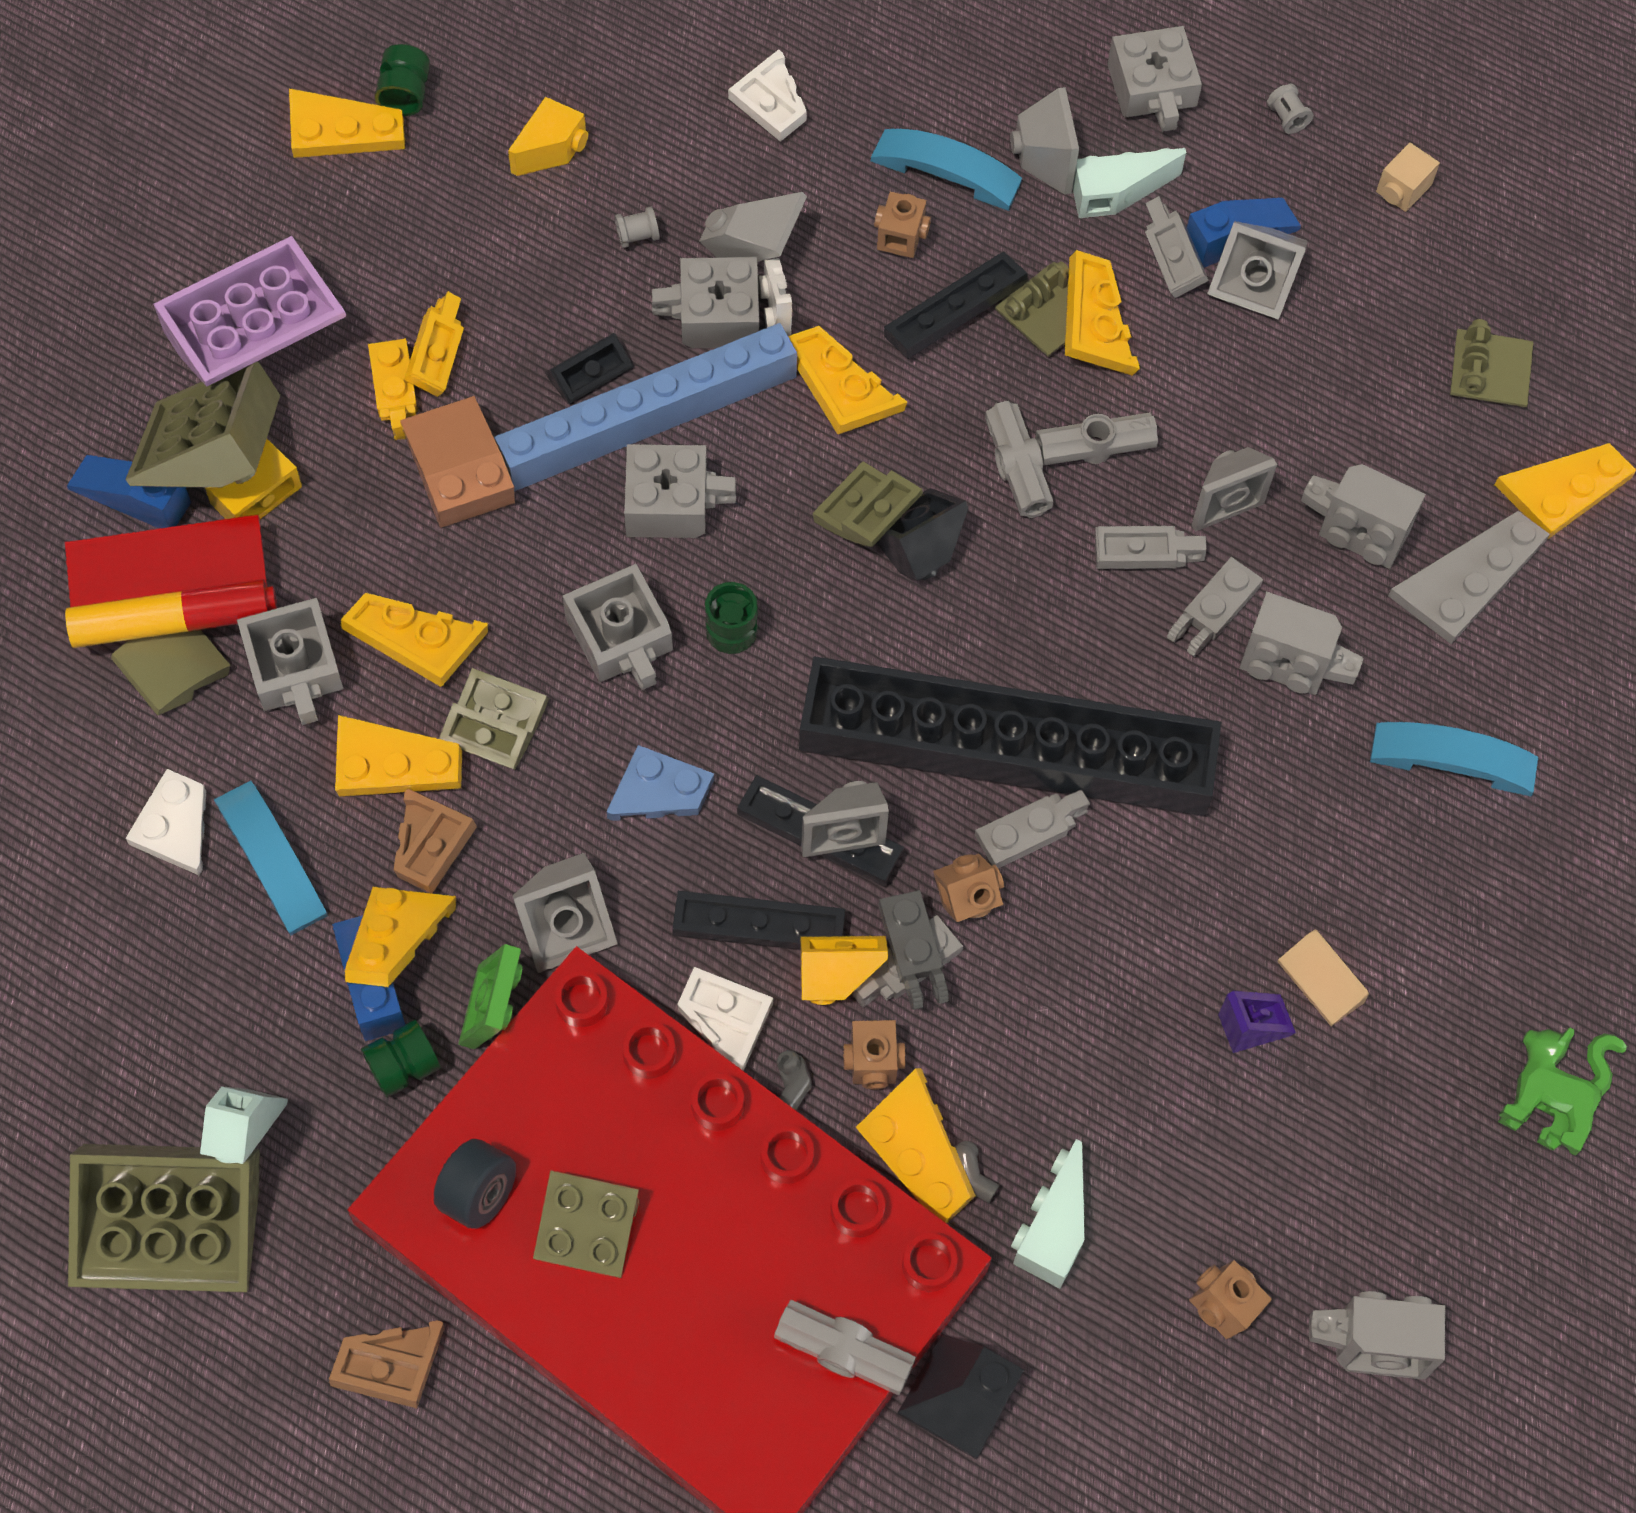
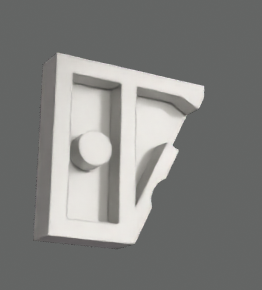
(770, 97)
(772, 288)
(173, 822)
(725, 1014)

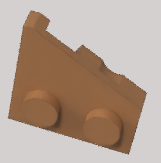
(429, 840)
(388, 1364)

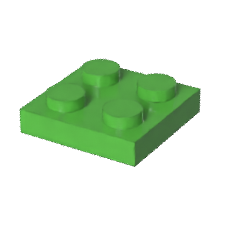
(488, 1003)

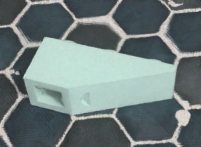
(1117, 181)
(237, 1122)
(1057, 1231)

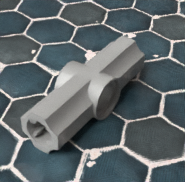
(1117, 436)
(1018, 459)
(844, 1347)

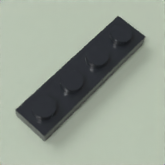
(955, 305)
(783, 815)
(753, 920)

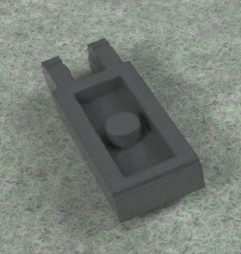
(913, 945)

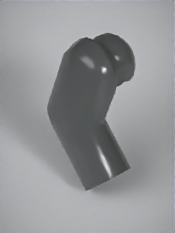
(794, 1077)
(982, 1186)

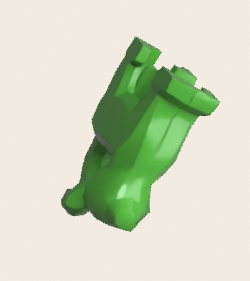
(1557, 1092)

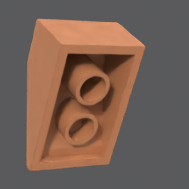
(458, 461)

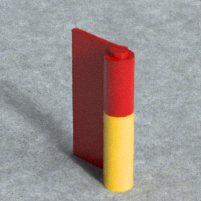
(166, 581)

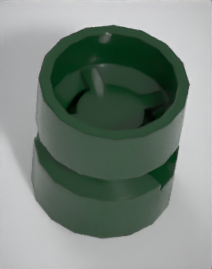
(402, 79)
(731, 617)
(400, 1058)

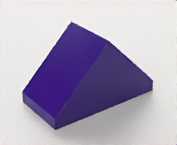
(1254, 1019)

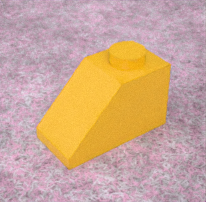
(548, 138)
(838, 965)

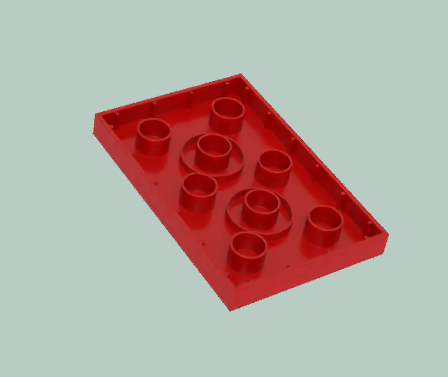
(729, 1227)

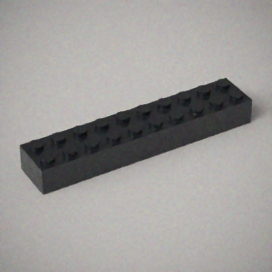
(1010, 736)

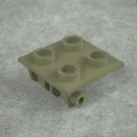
(1040, 308)
(1491, 366)
(586, 1223)

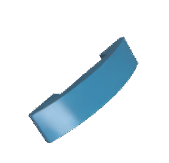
(950, 160)
(1457, 752)
(271, 857)

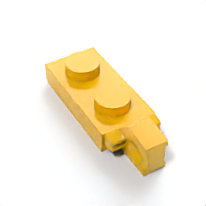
(436, 346)
(393, 394)

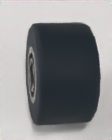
(474, 1183)

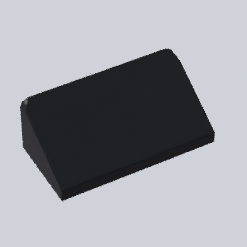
(589, 368)

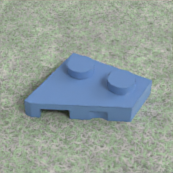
(659, 787)

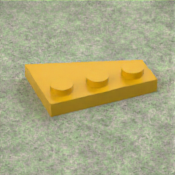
(342, 126)
(1093, 316)
(840, 385)
(1566, 487)
(416, 639)
(392, 760)
(391, 932)
(914, 1145)

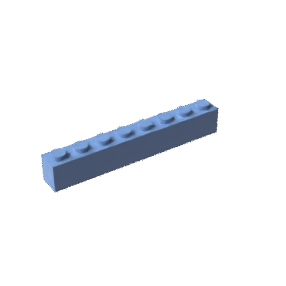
(647, 406)

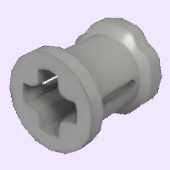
(1289, 122)
(637, 227)

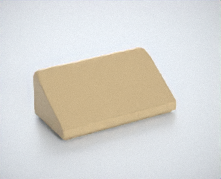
(1323, 978)

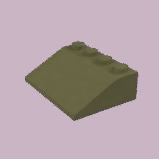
(207, 433)
(160, 1218)

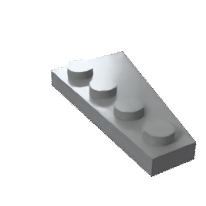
(1468, 578)

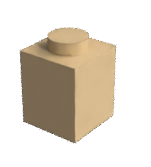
(1407, 177)

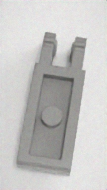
(1216, 604)

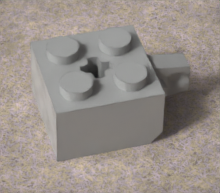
(1154, 74)
(713, 300)
(671, 490)
(1365, 512)
(619, 626)
(1298, 647)
(290, 657)
(1384, 1335)

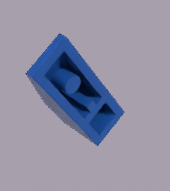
(1212, 225)
(105, 483)
(374, 1006)

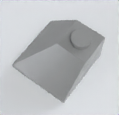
(1048, 141)
(753, 227)
(1257, 268)
(1234, 486)
(846, 820)
(562, 911)

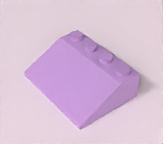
(247, 311)

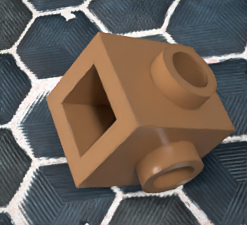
(901, 224)
(969, 887)
(874, 1054)
(1229, 1298)

